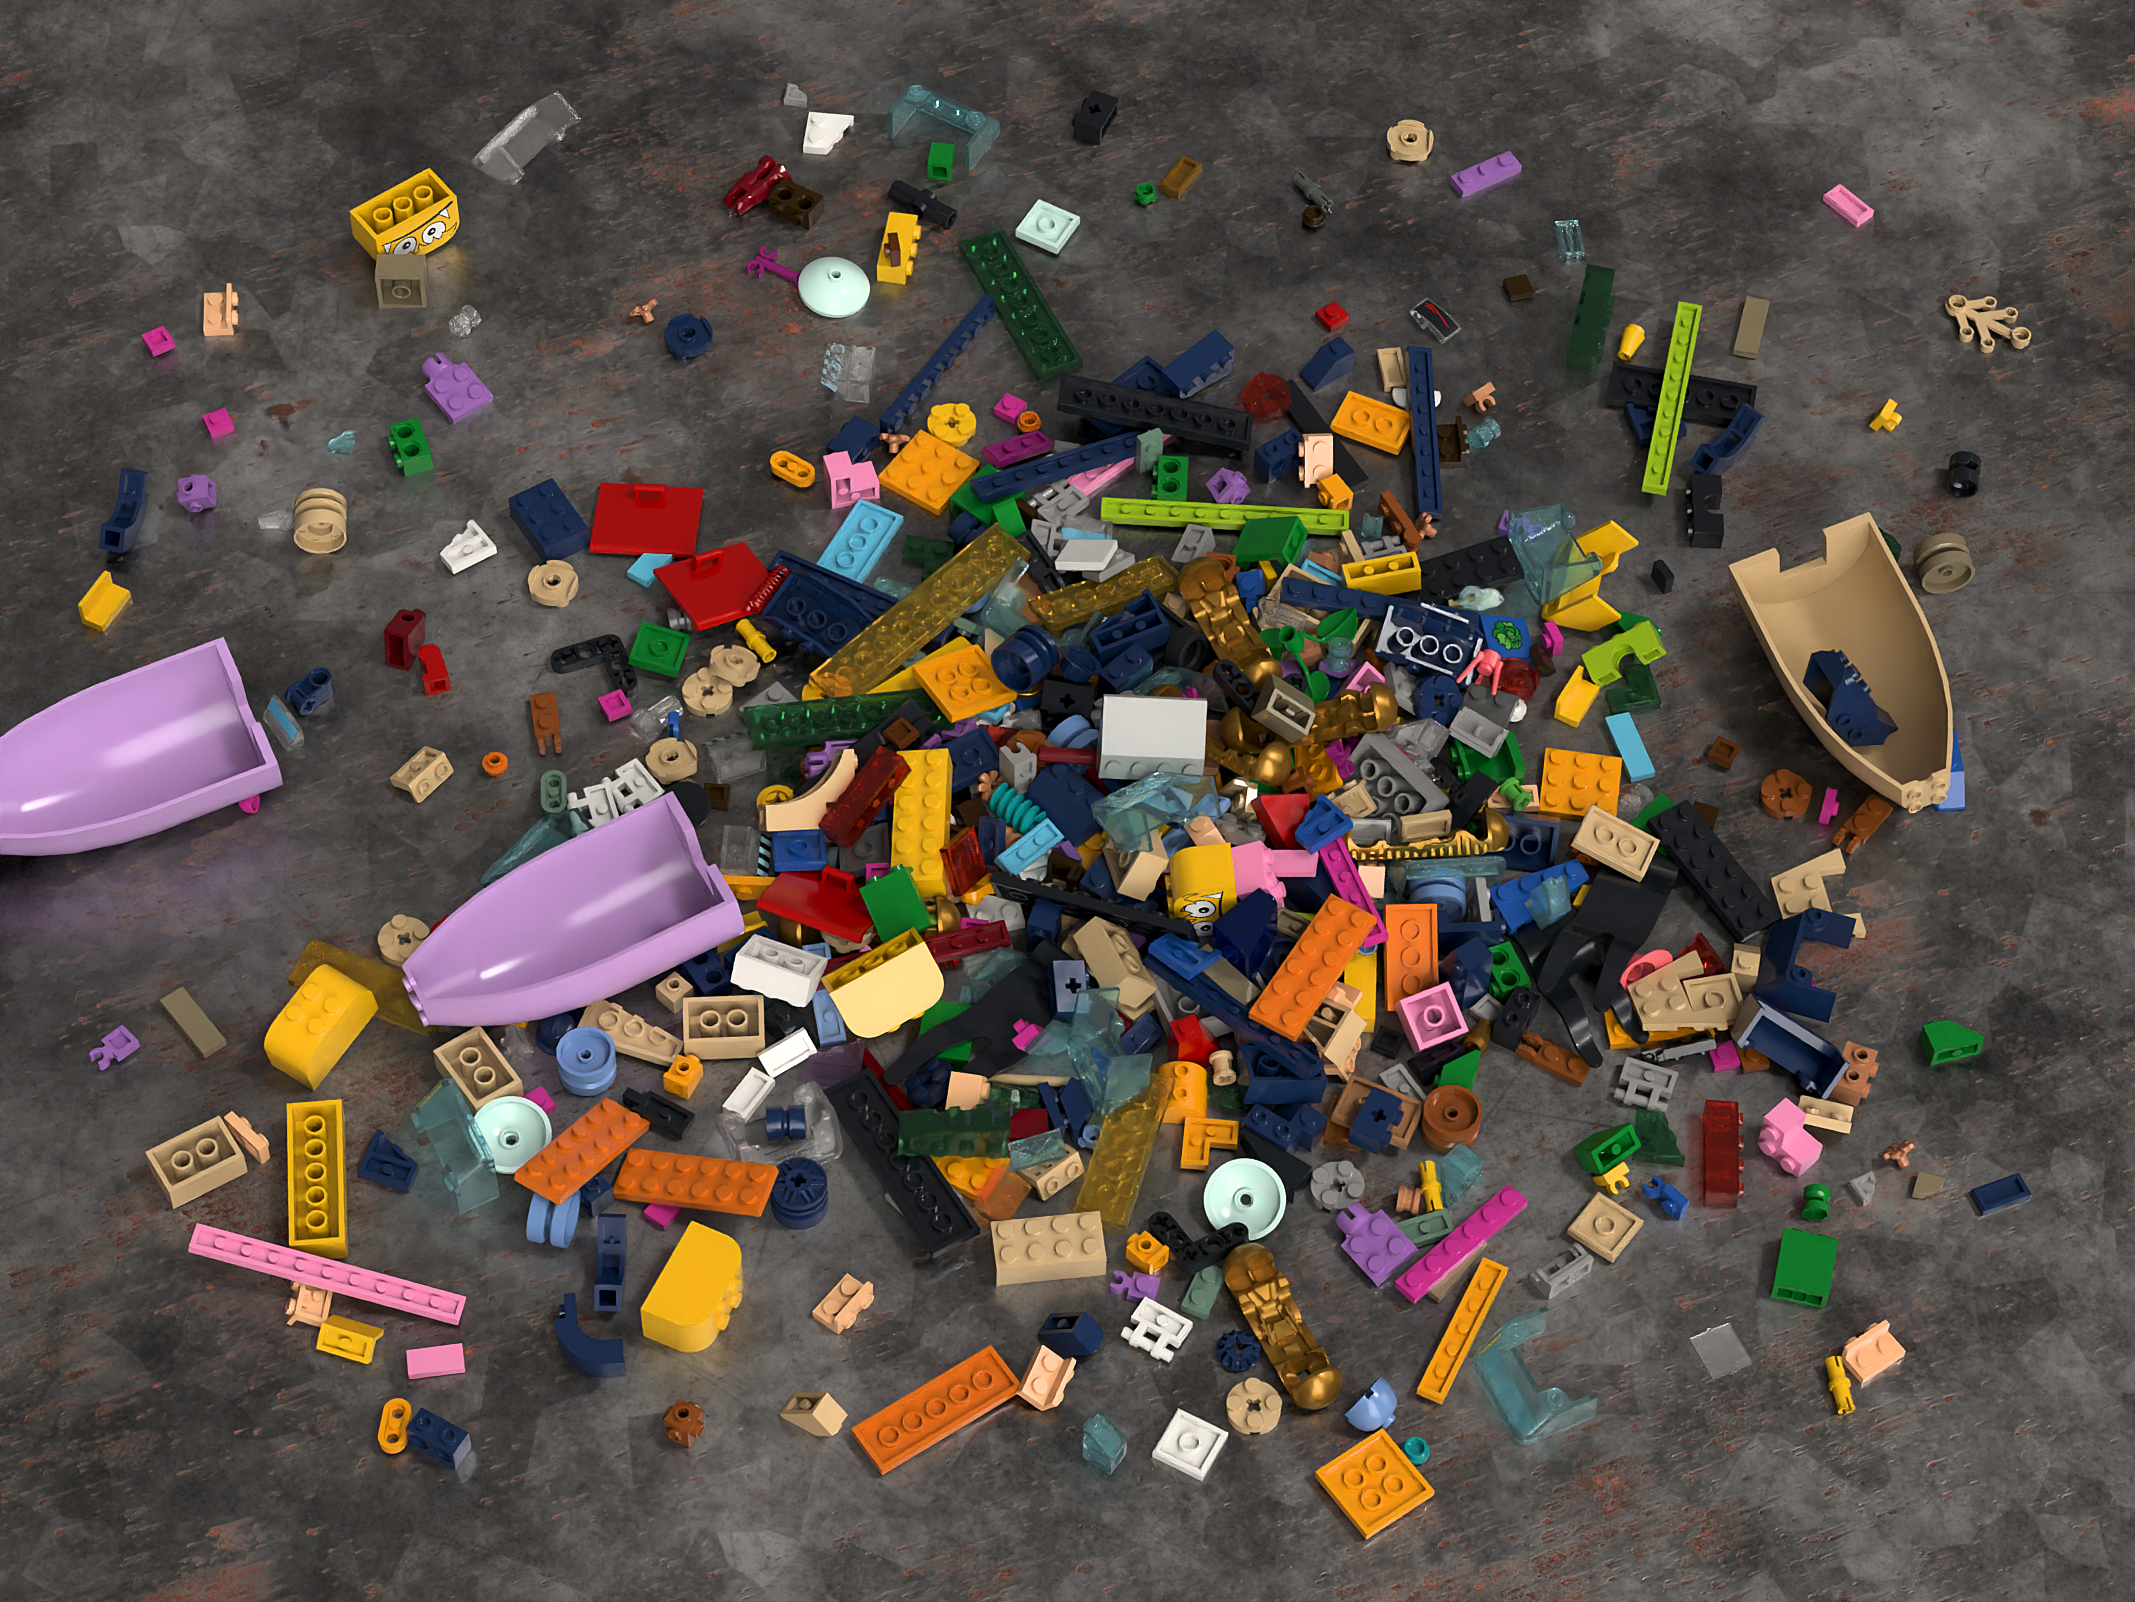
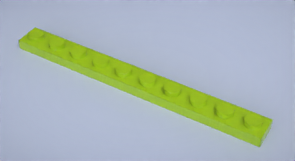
(1672, 398)
(1216, 515)

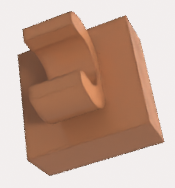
(1479, 396)

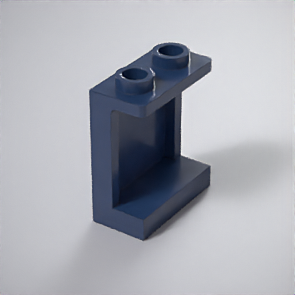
(1456, 934)

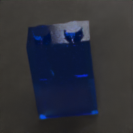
(1247, 932)

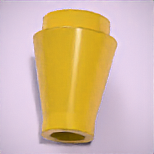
(1631, 339)

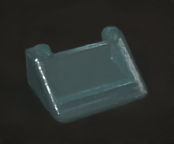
(1401, 870)

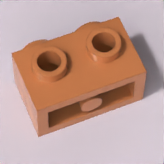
(1854, 1081)

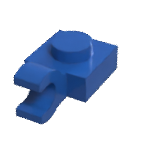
(1251, 586)
(1670, 1198)

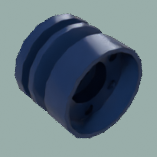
(1025, 658)
(799, 1194)

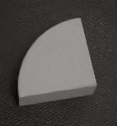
(795, 96)
(1863, 1187)

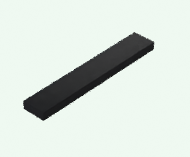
(1310, 422)
(869, 742)
(1480, 788)

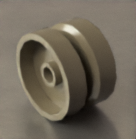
(1943, 563)

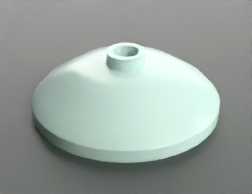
(832, 295)
(516, 1120)
(1243, 1177)

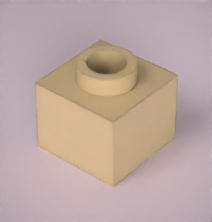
(673, 990)

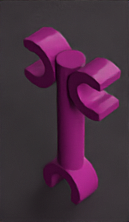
(767, 261)
(1340, 756)

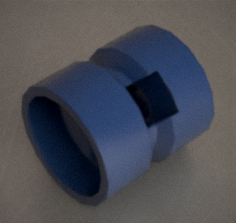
(965, 529)
(785, 1122)

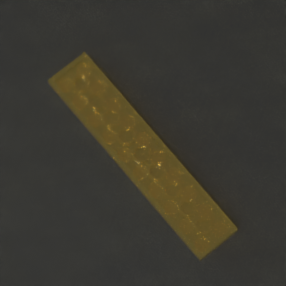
(920, 615)

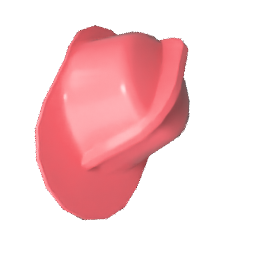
(1644, 965)

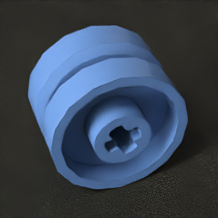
(1078, 734)
(1445, 892)
(586, 1061)
(553, 1220)

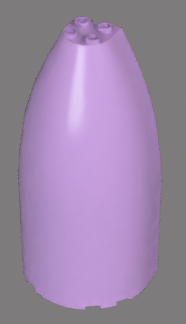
(133, 757)
(576, 924)

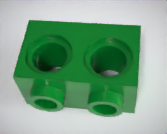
(410, 447)
(1171, 477)
(1509, 972)

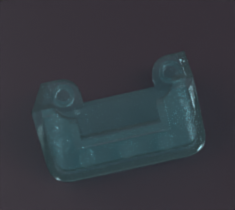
(1549, 552)

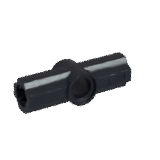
(923, 203)

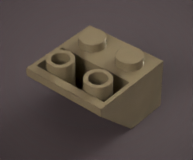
(1284, 709)

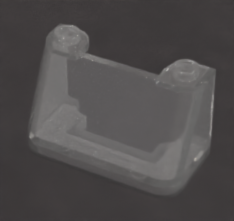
(750, 1143)

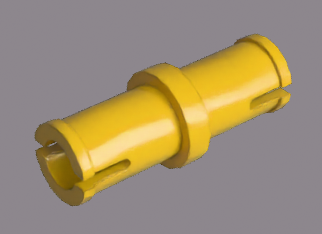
(756, 640)
(1430, 1186)
(1839, 1384)

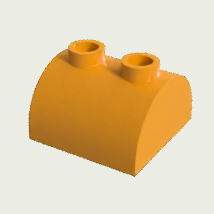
(1189, 1091)

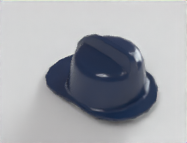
(1078, 664)
(554, 1028)

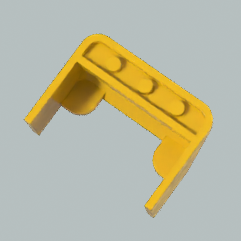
(1582, 607)

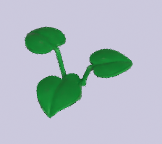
(1339, 624)

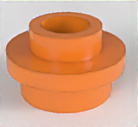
(1028, 422)
(495, 769)

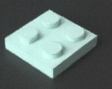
(1047, 226)

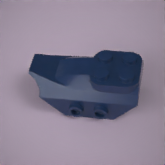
(815, 614)
(1428, 640)
(1847, 699)

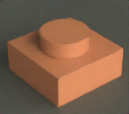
(1325, 560)

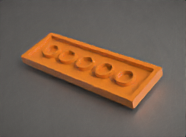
(1312, 967)
(581, 1151)
(695, 1182)
(936, 1410)

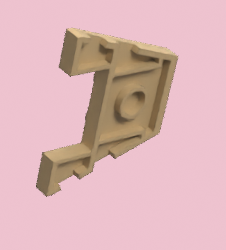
(1804, 888)
(1663, 1003)

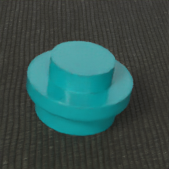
(1416, 1450)

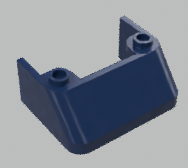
(1788, 984)
(1789, 1044)

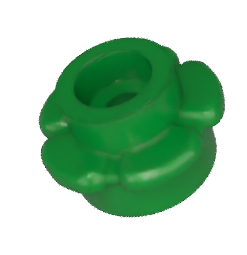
(1145, 193)

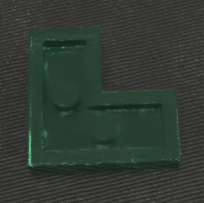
(929, 551)
(1638, 695)

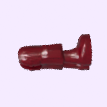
(751, 189)

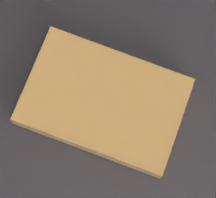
(1615, 843)

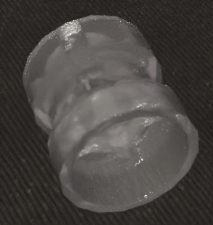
(464, 321)
(1636, 801)

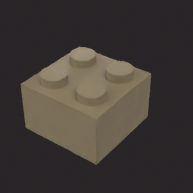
(402, 281)

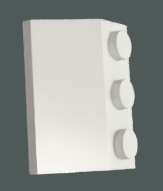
(778, 970)

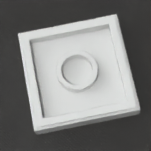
(1086, 554)
(1190, 1444)

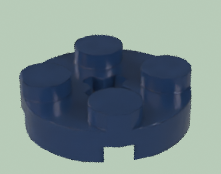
(688, 347)
(1449, 695)
(929, 1083)

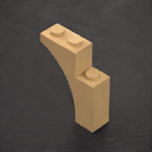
(809, 808)

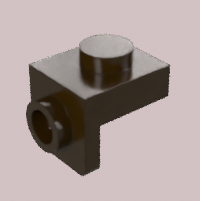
(1064, 869)

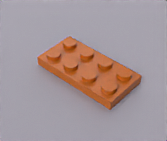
(1410, 951)

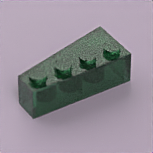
(1591, 318)
(956, 1132)

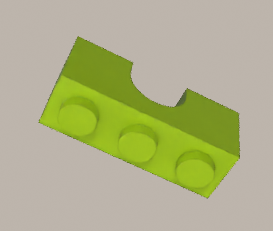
(1604, 659)

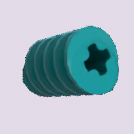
(1015, 810)

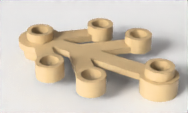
(1961, 308)

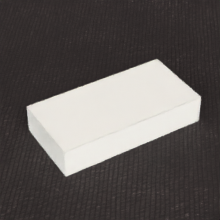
(787, 1053)
(749, 1094)

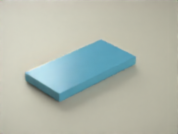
(860, 540)

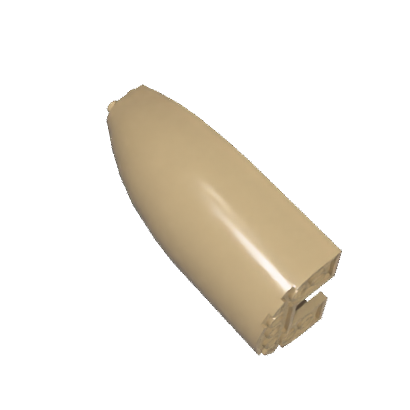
(1865, 608)

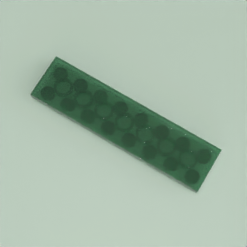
(1020, 305)
(830, 718)

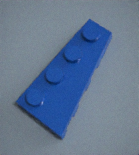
(1512, 895)

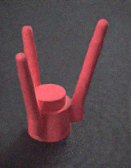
(1487, 663)

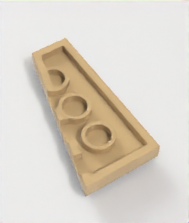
(632, 1034)

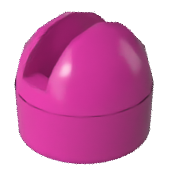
(250, 804)

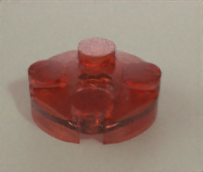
(1262, 385)
(1526, 679)

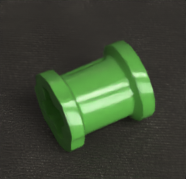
(1515, 794)

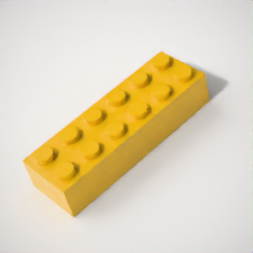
(923, 819)
(317, 1178)

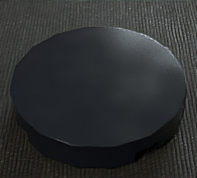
(693, 801)

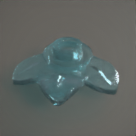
(1484, 602)

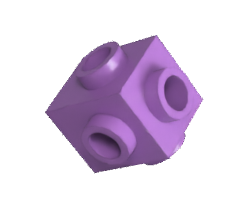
(1228, 487)
(196, 492)

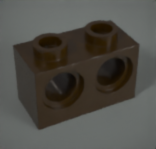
(796, 204)

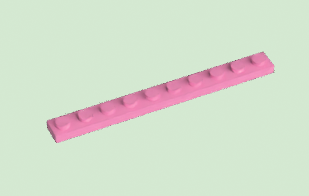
(327, 1274)

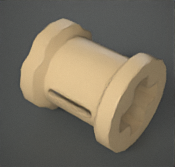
(1222, 1067)

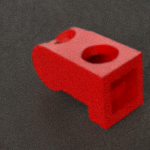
(436, 676)

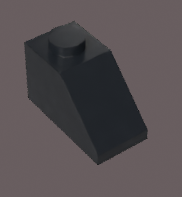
(784, 1020)

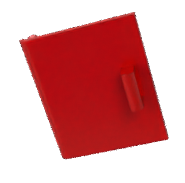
(646, 519)
(715, 584)
(821, 900)

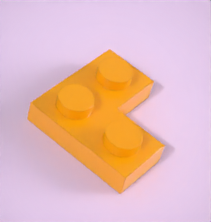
(1206, 1133)

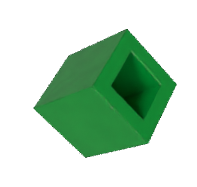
(941, 161)

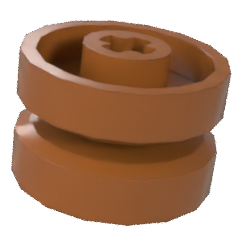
(1451, 1117)

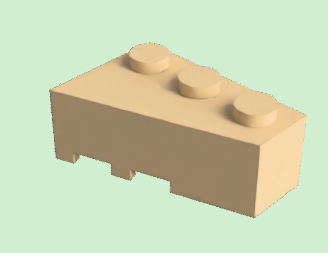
(1335, 1030)

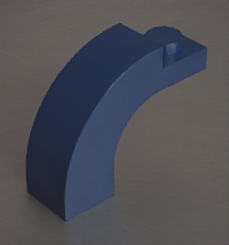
(1731, 445)
(127, 519)
(611, 1262)
(587, 1354)

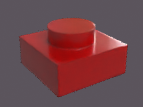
(1332, 316)

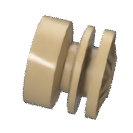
(320, 520)

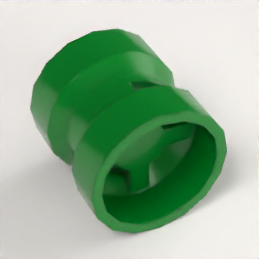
(1816, 1200)

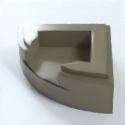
(1927, 1185)

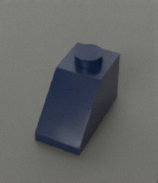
(1328, 364)
(1076, 1108)
(1306, 1118)
(1072, 1332)

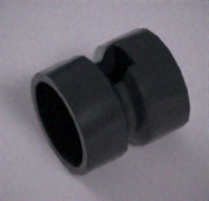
(1964, 474)

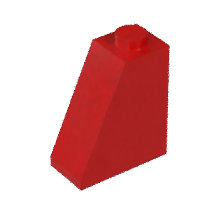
(1281, 817)
(1191, 1041)

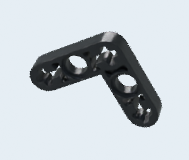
(607, 656)
(1241, 701)
(1196, 1250)

